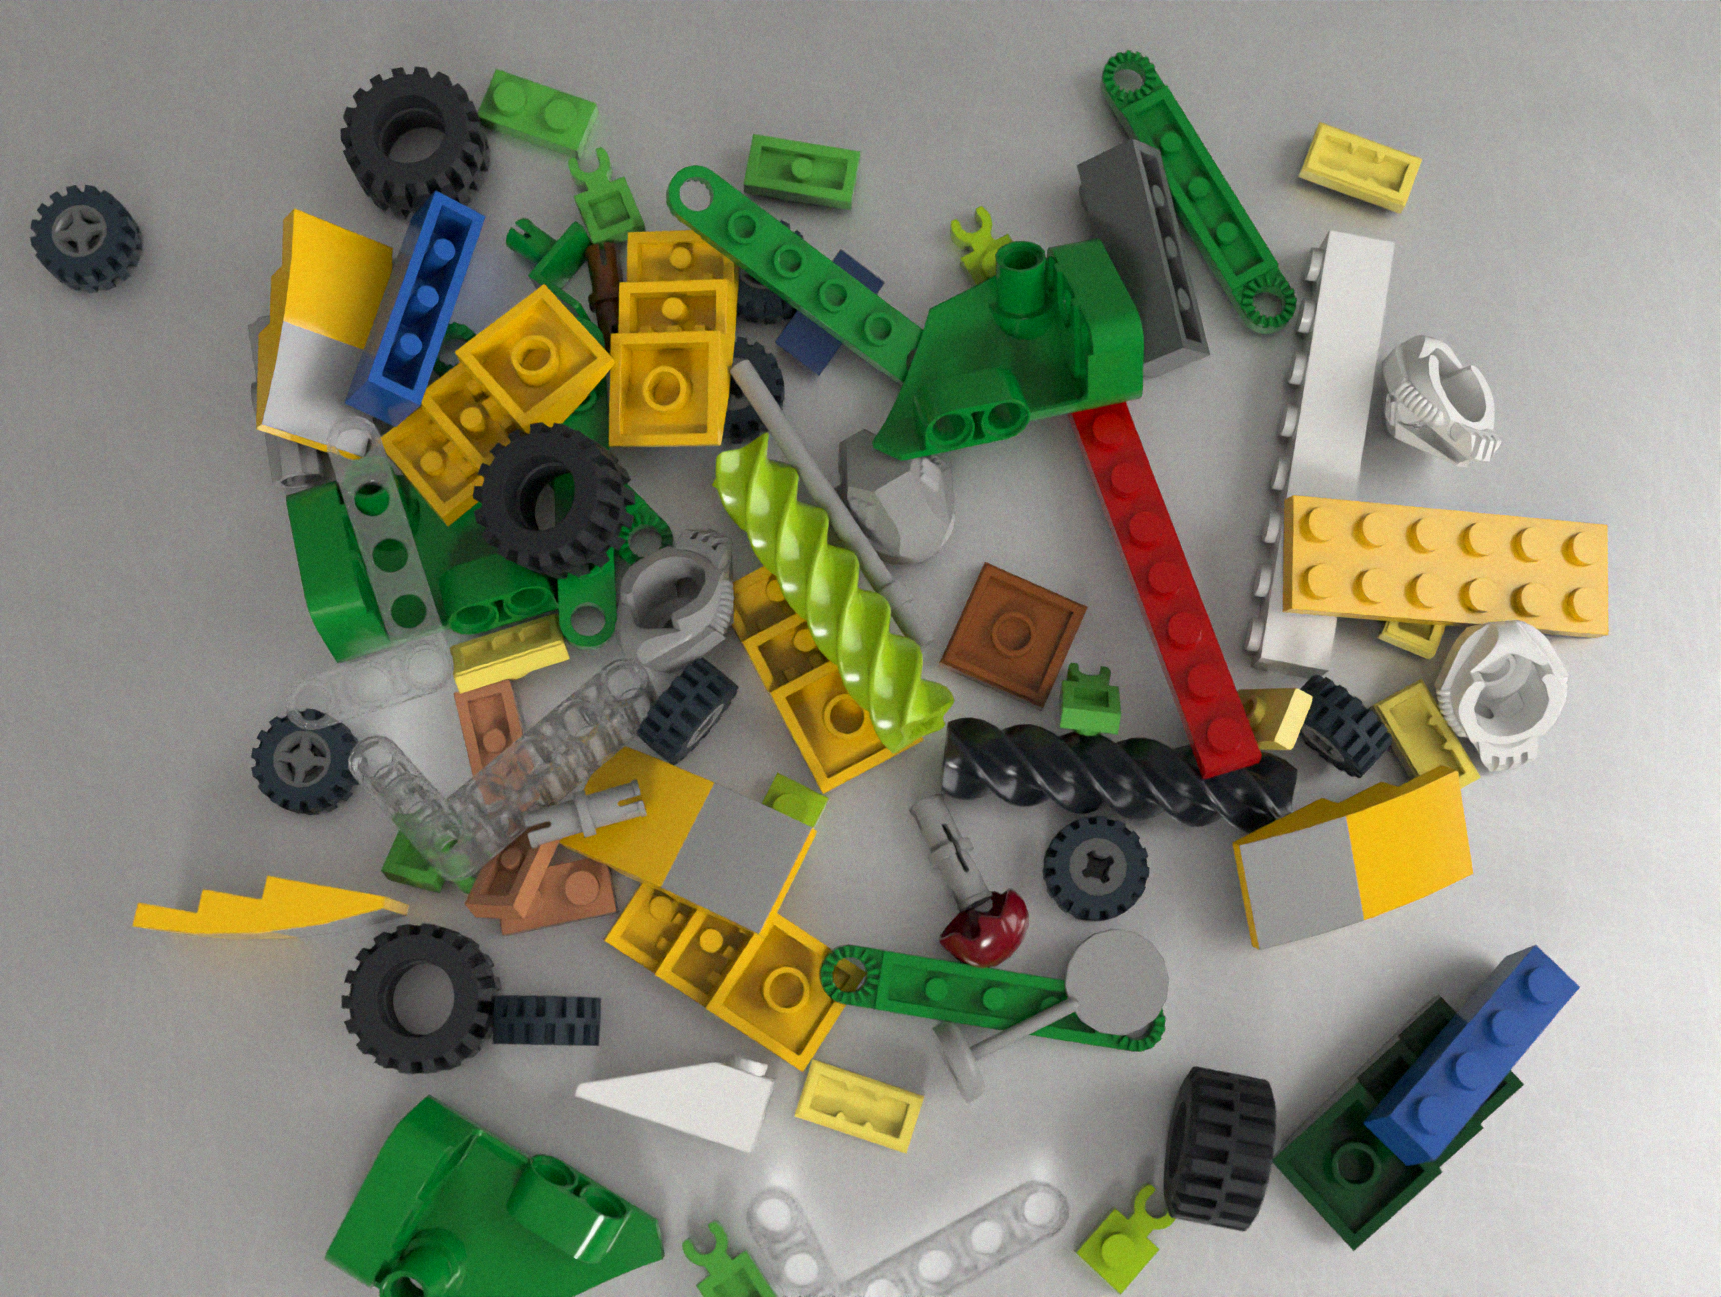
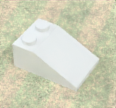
(705, 1100)

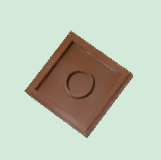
(1013, 636)

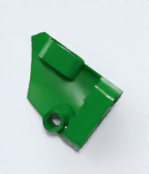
(465, 575)

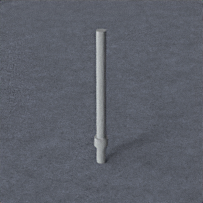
(828, 499)

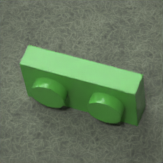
(537, 114)
(801, 172)

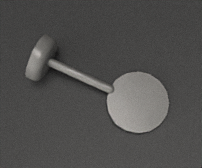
(1110, 983)

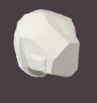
(1438, 402)
(1502, 691)

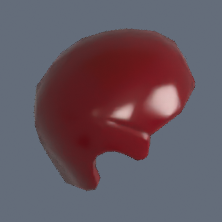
(988, 936)

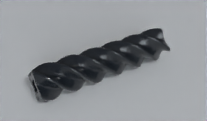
(1130, 776)

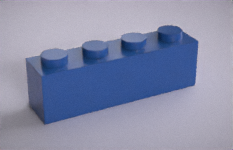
(415, 310)
(1471, 1056)

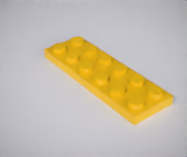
(1443, 566)

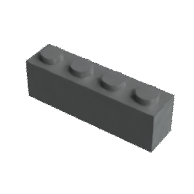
(1138, 226)

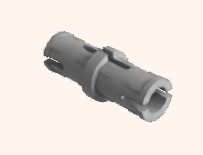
(584, 813)
(950, 853)

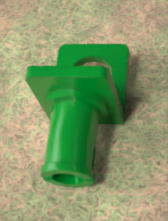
(554, 259)

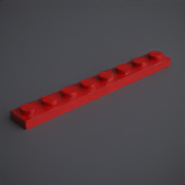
(1165, 591)

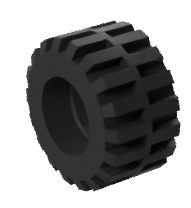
(406, 104)
(518, 478)
(374, 989)
(1219, 1149)

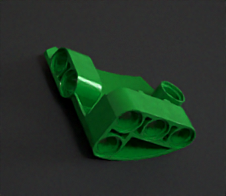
(1017, 350)
(484, 1218)

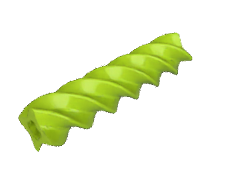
(822, 587)

